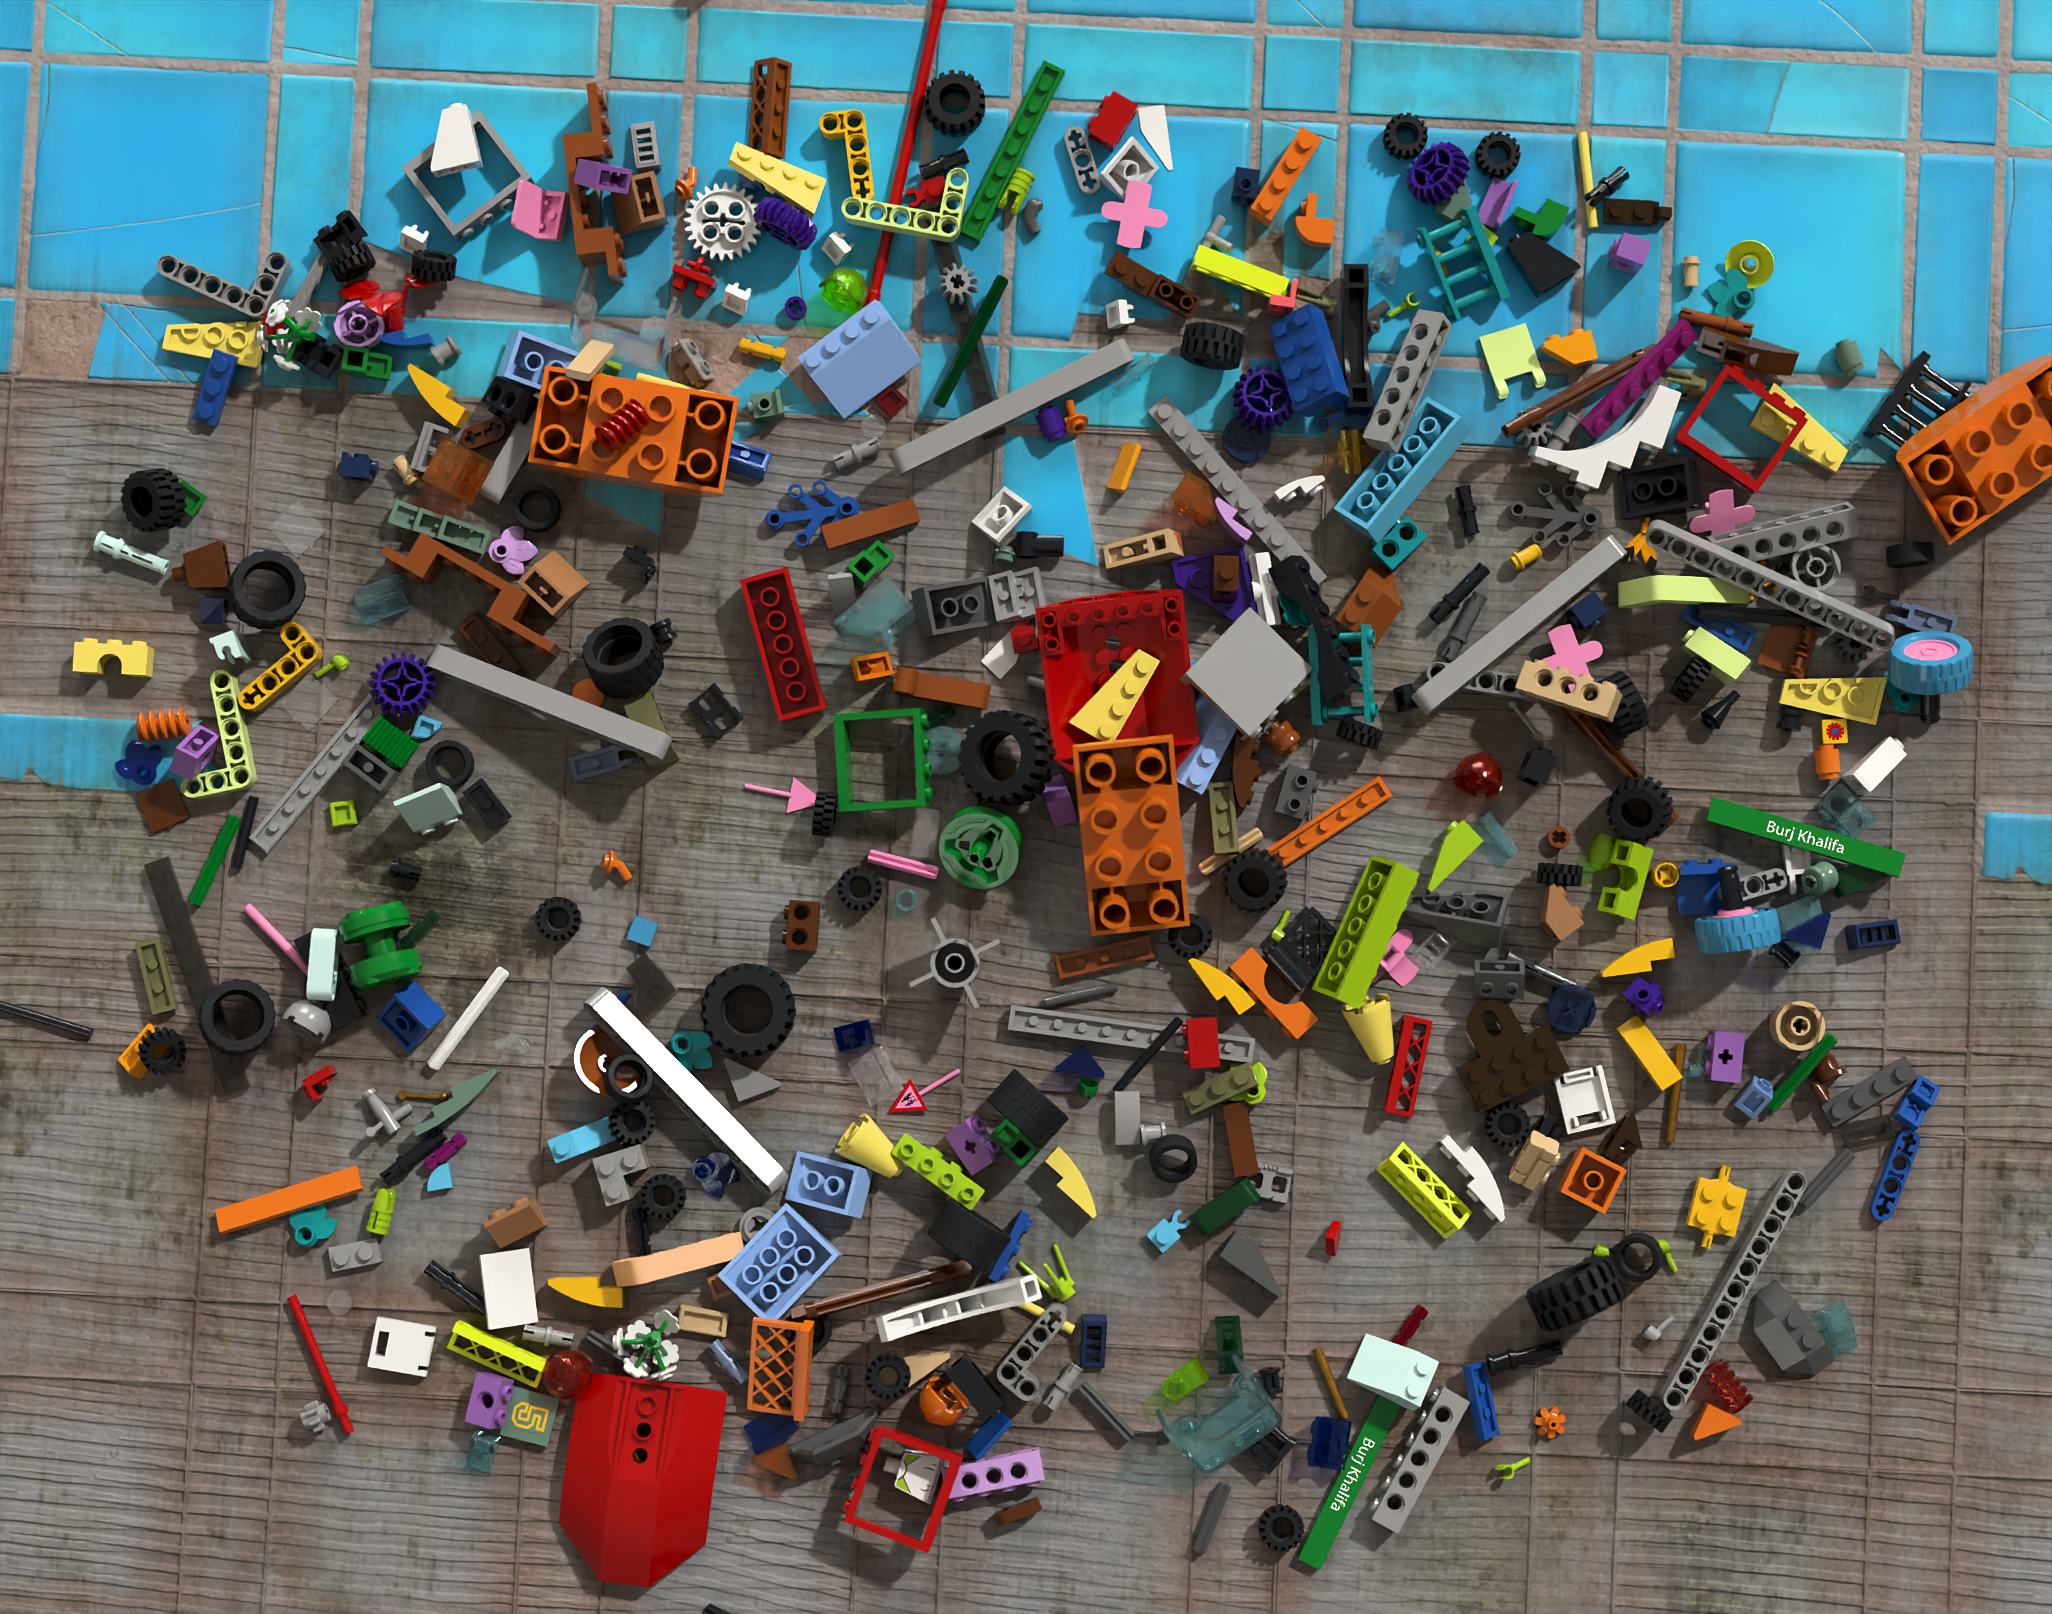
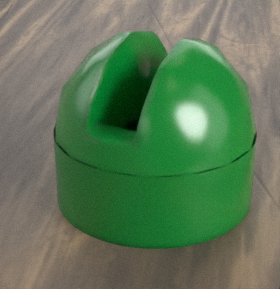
(1088, 1087)

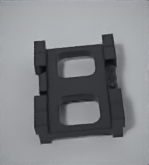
(710, 715)

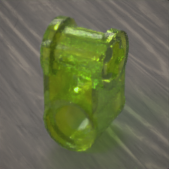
(1188, 1376)

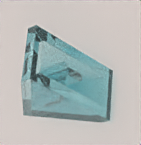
(482, 1451)

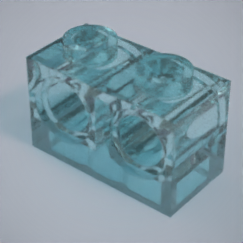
(1849, 807)

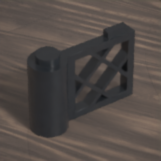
(1287, 961)

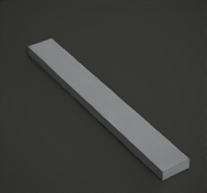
(316, 776)

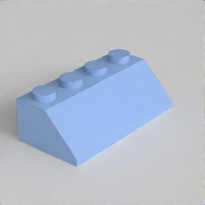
(1215, 737)

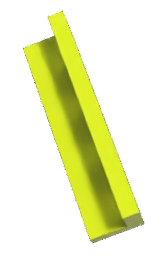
(1238, 273)
(1422, 1194)
(498, 1346)

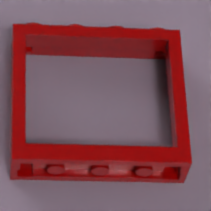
(1719, 462)
(867, 1462)

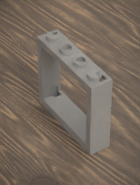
(484, 213)

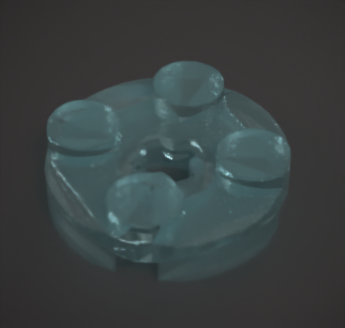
(952, 740)

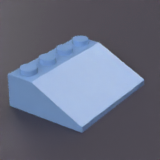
(860, 359)
(780, 1264)

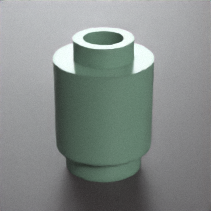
(1848, 356)

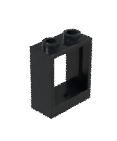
(976, 1387)

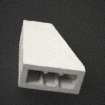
(455, 143)
(1874, 766)

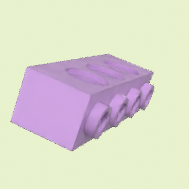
(1028, 1458)

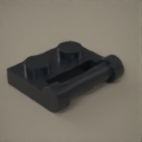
(1266, 1454)

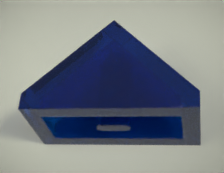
(1809, 933)
(854, 1035)
(1080, 1063)

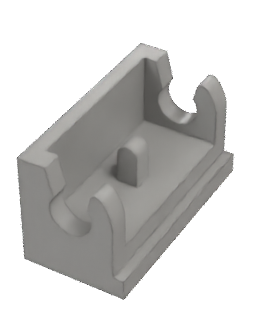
(428, 443)

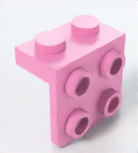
(540, 212)

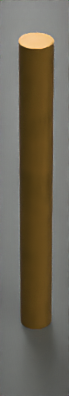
(1675, 1094)

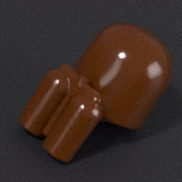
(1825, 1073)

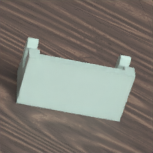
(233, 644)

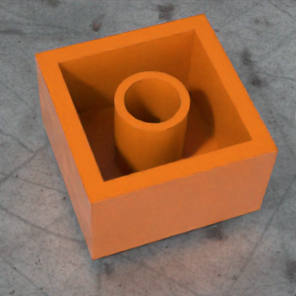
(1591, 1180)

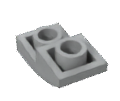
(842, 592)
(1127, 1117)

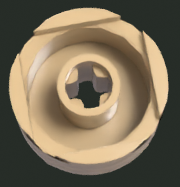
(1803, 1013)

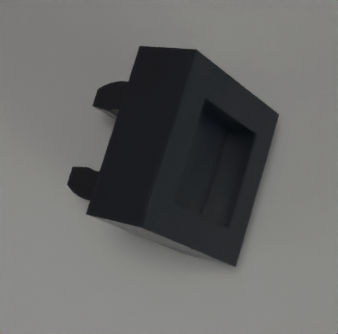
(1403, 697)
(1546, 1126)

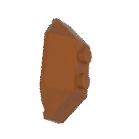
(1373, 603)

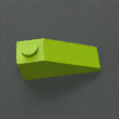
(1453, 850)

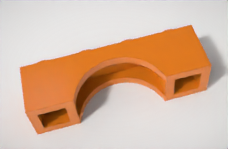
(1285, 176)
(1250, 971)

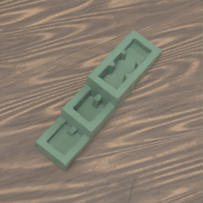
(439, 526)
(462, 1096)

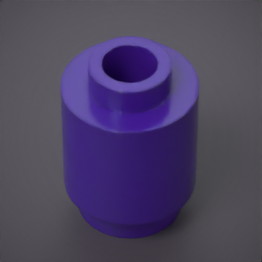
(1050, 423)

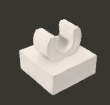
(412, 240)
(837, 248)
(736, 299)
(1118, 314)

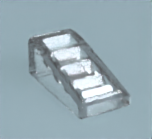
(1422, 962)

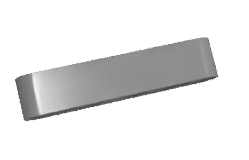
(510, 462)
(1496, 687)

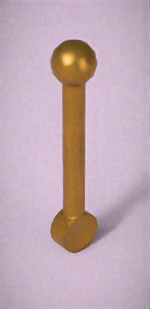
(403, 1094)

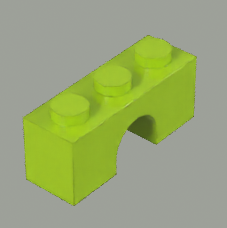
(1633, 865)

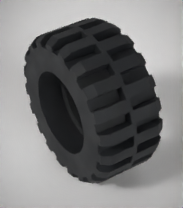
(979, 752)
(715, 1001)
(1576, 1293)

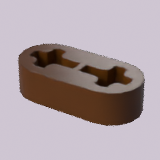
(485, 439)
(1018, 1511)

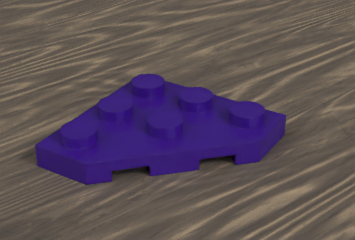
(1195, 576)

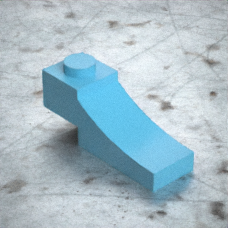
(581, 1140)

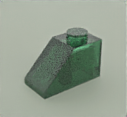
(1228, 1343)

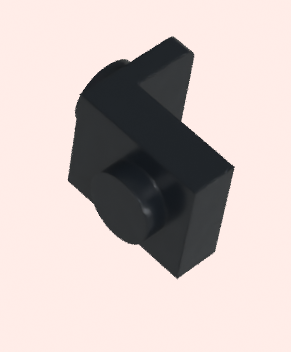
(640, 557)

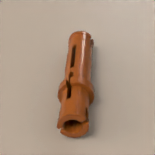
(1720, 323)

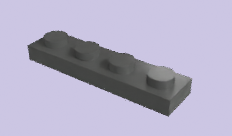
(1868, 1091)

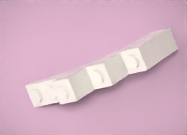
(1646, 427)
(958, 1306)

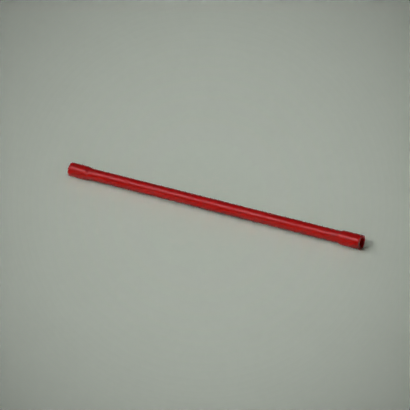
(938, 9)

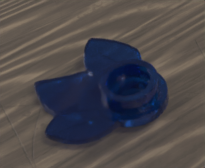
(137, 760)
(719, 1172)

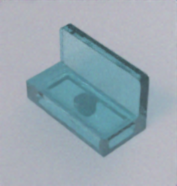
(381, 599)

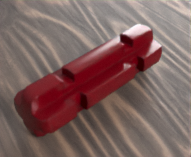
(1410, 1326)

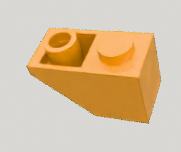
(1571, 350)

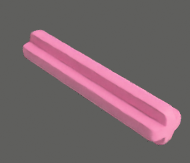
(903, 864)

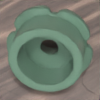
(1004, 555)

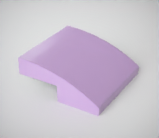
(1225, 515)

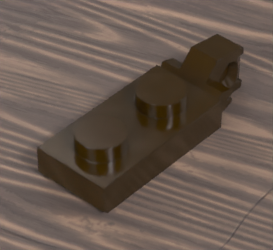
(1634, 212)

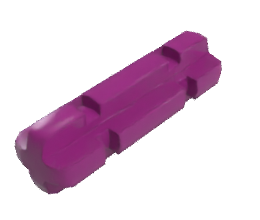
(445, 1151)

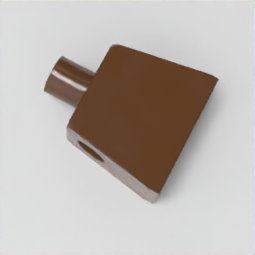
(205, 568)
(1225, 578)

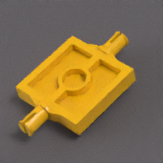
(1716, 1206)

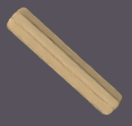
(1244, 843)

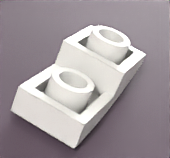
(1306, 486)

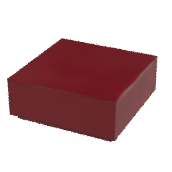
(891, 401)

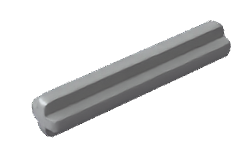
(308, 286)

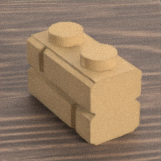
(1534, 1161)

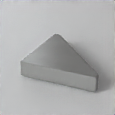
(748, 1081)

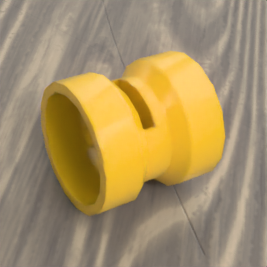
(1668, 873)

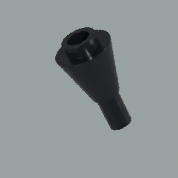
(1716, 714)

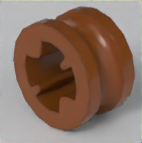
(1558, 829)

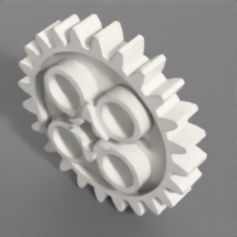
(721, 243)

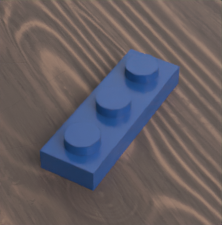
(215, 387)
(1730, 632)
(1021, 1226)
(1481, 1400)

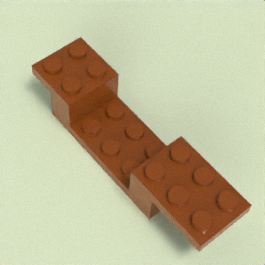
(591, 244)
(508, 608)

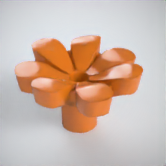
(1547, 1419)

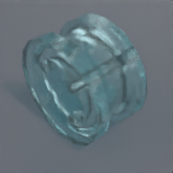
(914, 898)

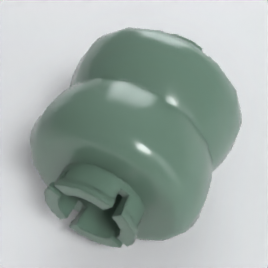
(1820, 878)

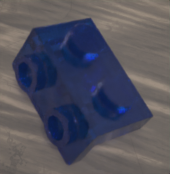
(1329, 1443)

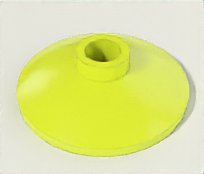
(1764, 262)

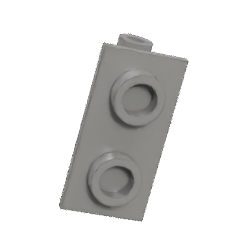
(687, 353)

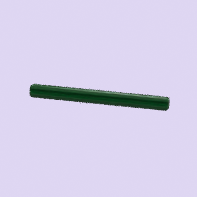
(970, 341)

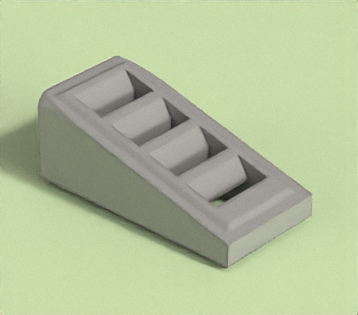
(647, 165)

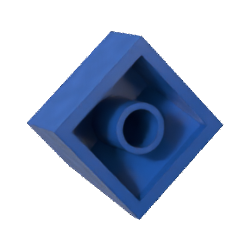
(410, 1015)

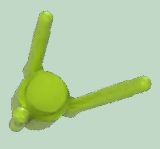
(1061, 1288)

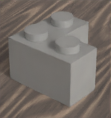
(613, 1172)

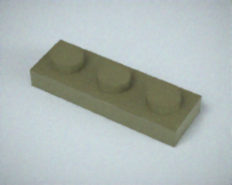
(1223, 818)
(156, 976)
(1220, 1089)

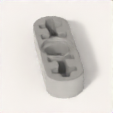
(1083, 142)
(1771, 887)

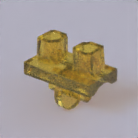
(1349, 452)

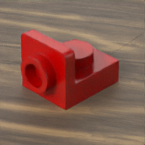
(319, 1078)

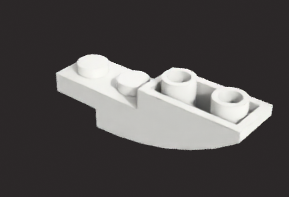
(1481, 1184)

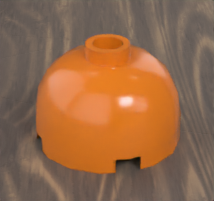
(942, 1403)

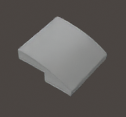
(1017, 594)

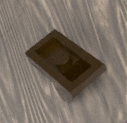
(1625, 1131)

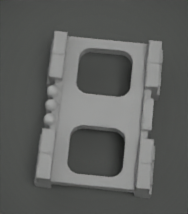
(1268, 1175)

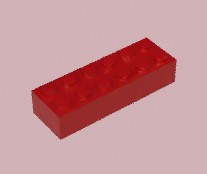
(783, 645)

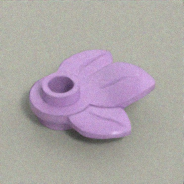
(515, 548)

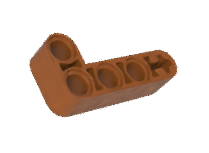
(940, 689)

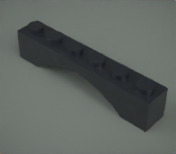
(1354, 317)
(1335, 670)

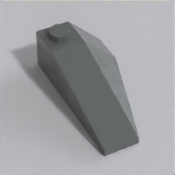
(1469, 917)

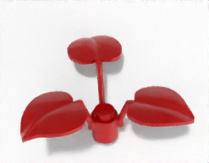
(384, 303)

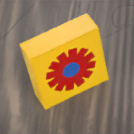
(1834, 731)

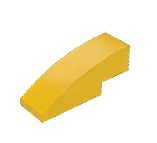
(439, 396)
(1639, 958)
(1222, 985)
(1649, 1053)
(590, 1291)

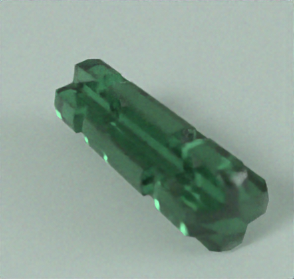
(938, 717)
(419, 930)

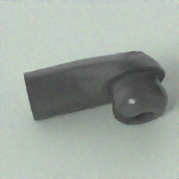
(1029, 215)
(1374, 316)

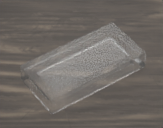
(925, 833)

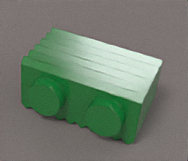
(390, 742)

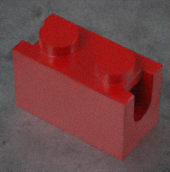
(1112, 120)
(1202, 1042)

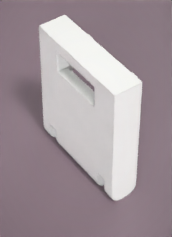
(1583, 1095)
(405, 1348)

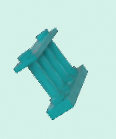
(1487, 264)
(1319, 709)

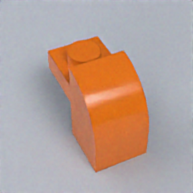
(1312, 230)

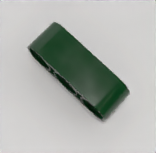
(1854, 878)
(1224, 1206)

